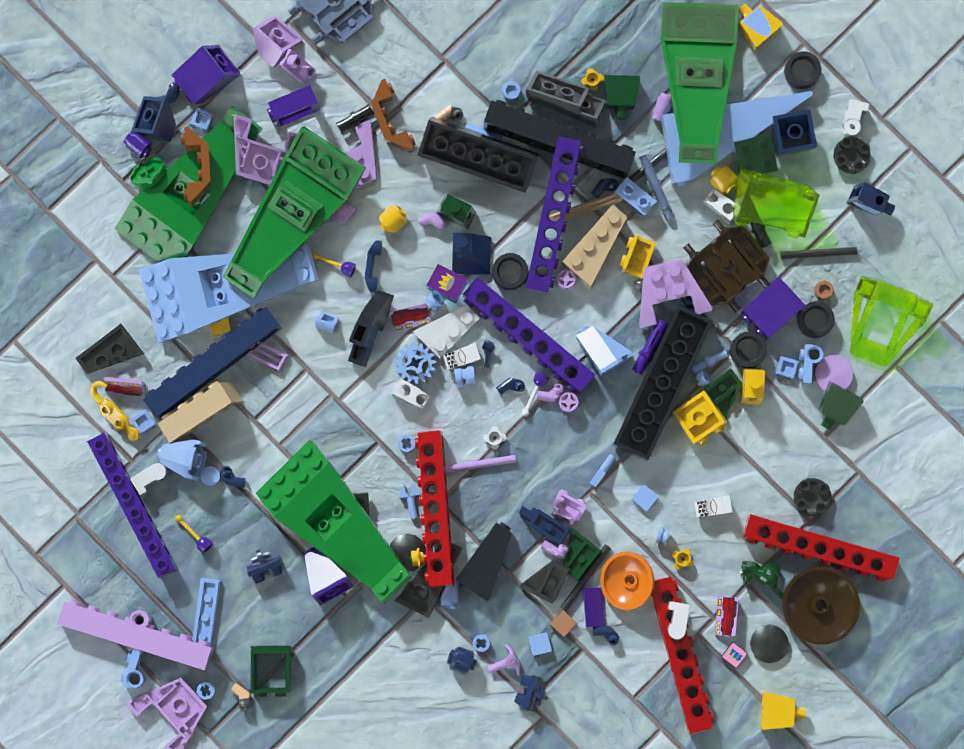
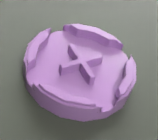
(833, 369)

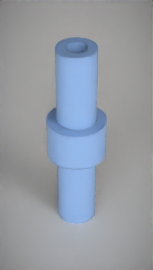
(709, 361)

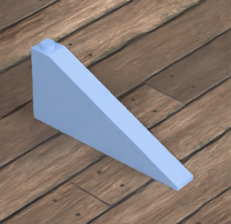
(739, 123)

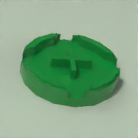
(148, 174)

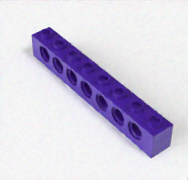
(535, 280)
(479, 288)
(132, 505)

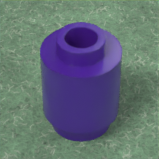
(138, 144)

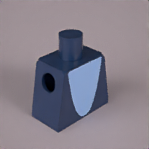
(870, 199)

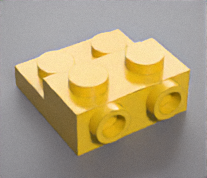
(700, 418)

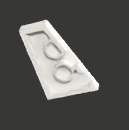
(447, 330)

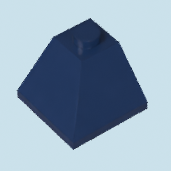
(155, 119)
(471, 254)

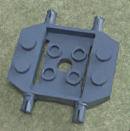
(324, 13)

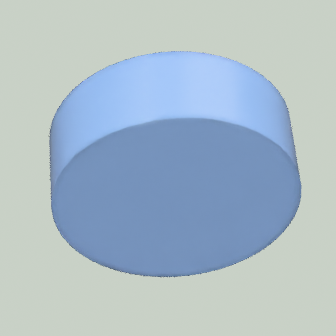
(511, 91)
(210, 476)

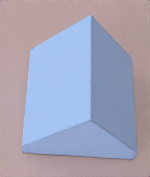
(326, 322)

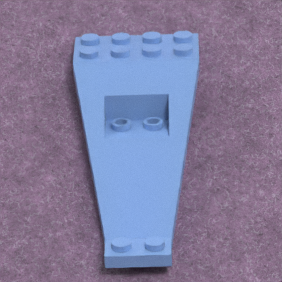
(188, 296)

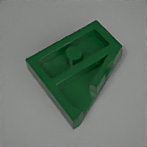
(723, 390)
(580, 554)

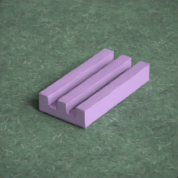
(281, 362)

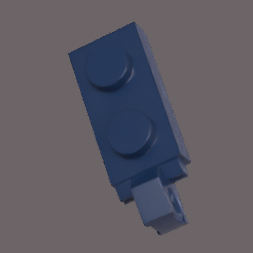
(545, 524)

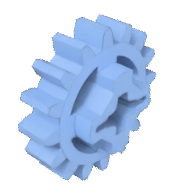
(406, 367)

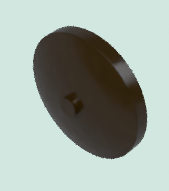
(820, 605)

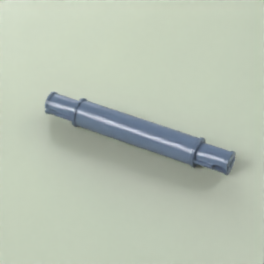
(656, 187)

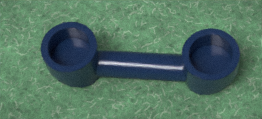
(375, 249)

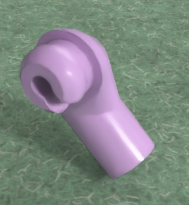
(554, 550)

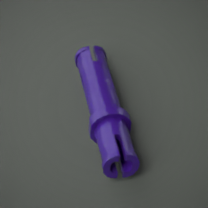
(648, 350)

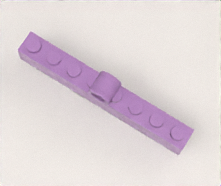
(132, 634)

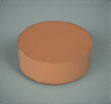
(823, 290)

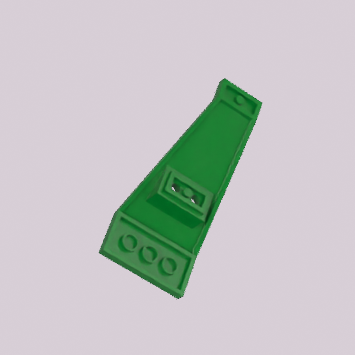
(699, 39)
(311, 179)
(160, 217)
(310, 495)

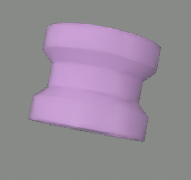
(566, 276)
(568, 399)

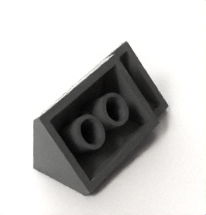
(565, 98)

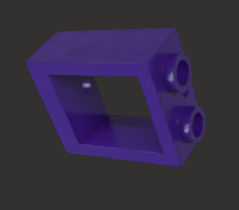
(293, 106)

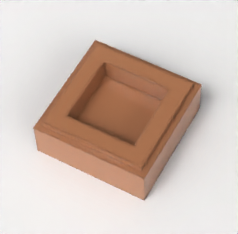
(563, 623)

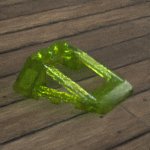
(907, 301)

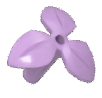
(510, 661)

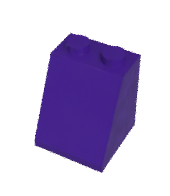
(205, 73)
(772, 308)

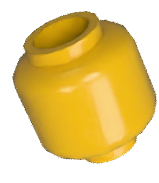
(724, 180)
(393, 219)

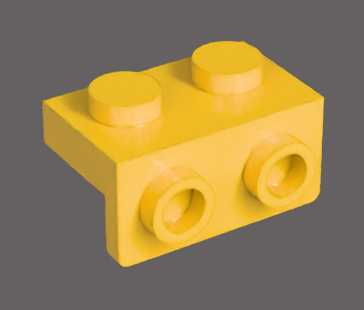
(638, 256)

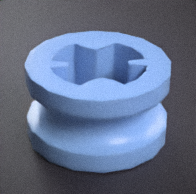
(434, 300)
(412, 442)
(663, 536)
(481, 649)
(211, 688)

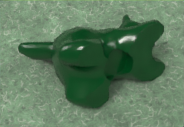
(766, 575)

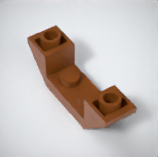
(401, 140)
(193, 142)

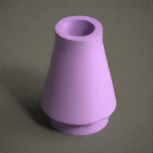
(663, 106)

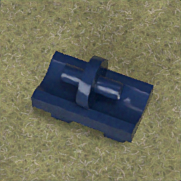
(262, 563)
(534, 693)

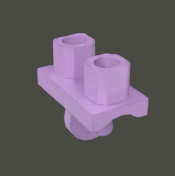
(297, 67)

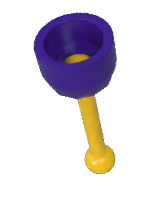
(347, 268)
(203, 543)

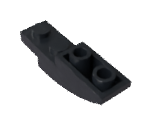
(368, 324)

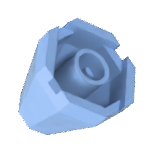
(184, 457)

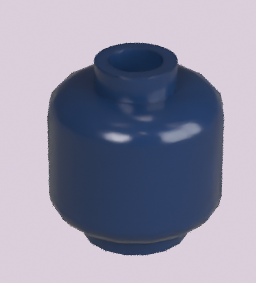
(461, 660)

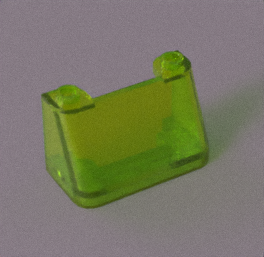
(774, 202)

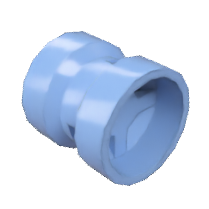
(464, 376)

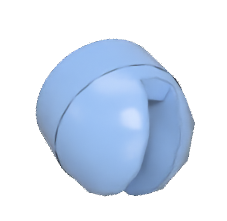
(702, 378)

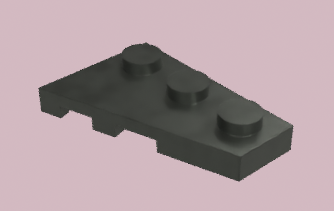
(109, 350)

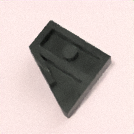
(547, 581)

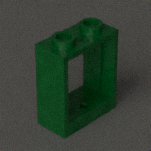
(279, 691)

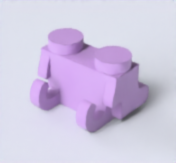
(568, 507)

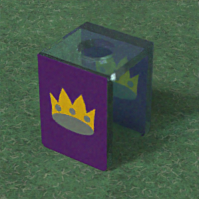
(447, 283)

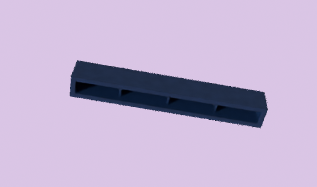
(212, 363)

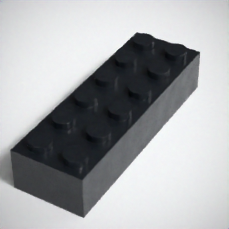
(478, 154)

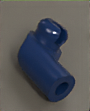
(172, 93)
(605, 185)
(511, 384)
(230, 479)
(608, 632)

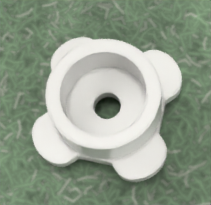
(489, 437)

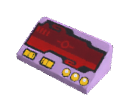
(410, 317)
(124, 386)
(726, 616)

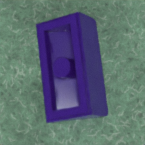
(593, 607)

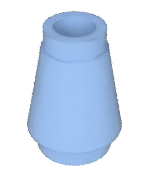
(450, 596)

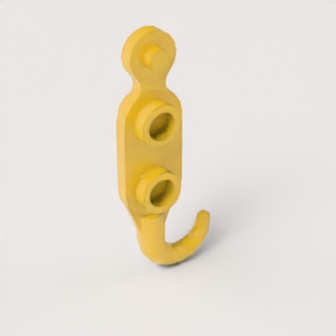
(113, 413)

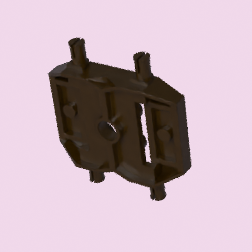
(741, 274)

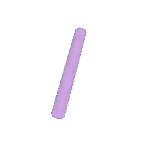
(480, 464)

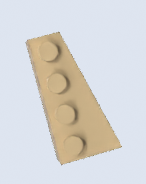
(595, 246)
(199, 410)

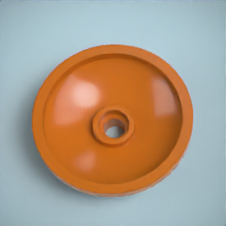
(617, 582)

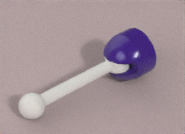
(539, 380)

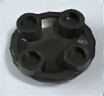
(851, 155)
(812, 496)
(404, 545)
(769, 643)

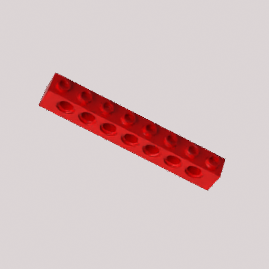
(887, 562)
(446, 575)
(693, 723)

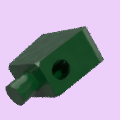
(621, 93)
(456, 211)
(838, 405)

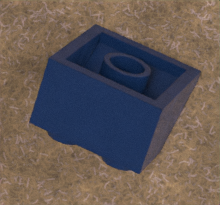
(793, 133)

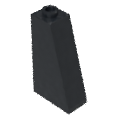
(485, 563)

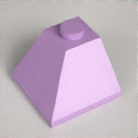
(274, 39)

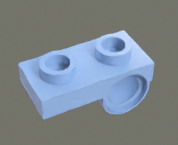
(635, 197)
(805, 372)
(134, 658)

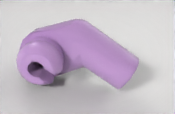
(434, 219)
(552, 395)

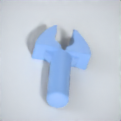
(602, 470)
(410, 500)

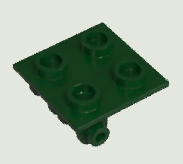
(756, 154)

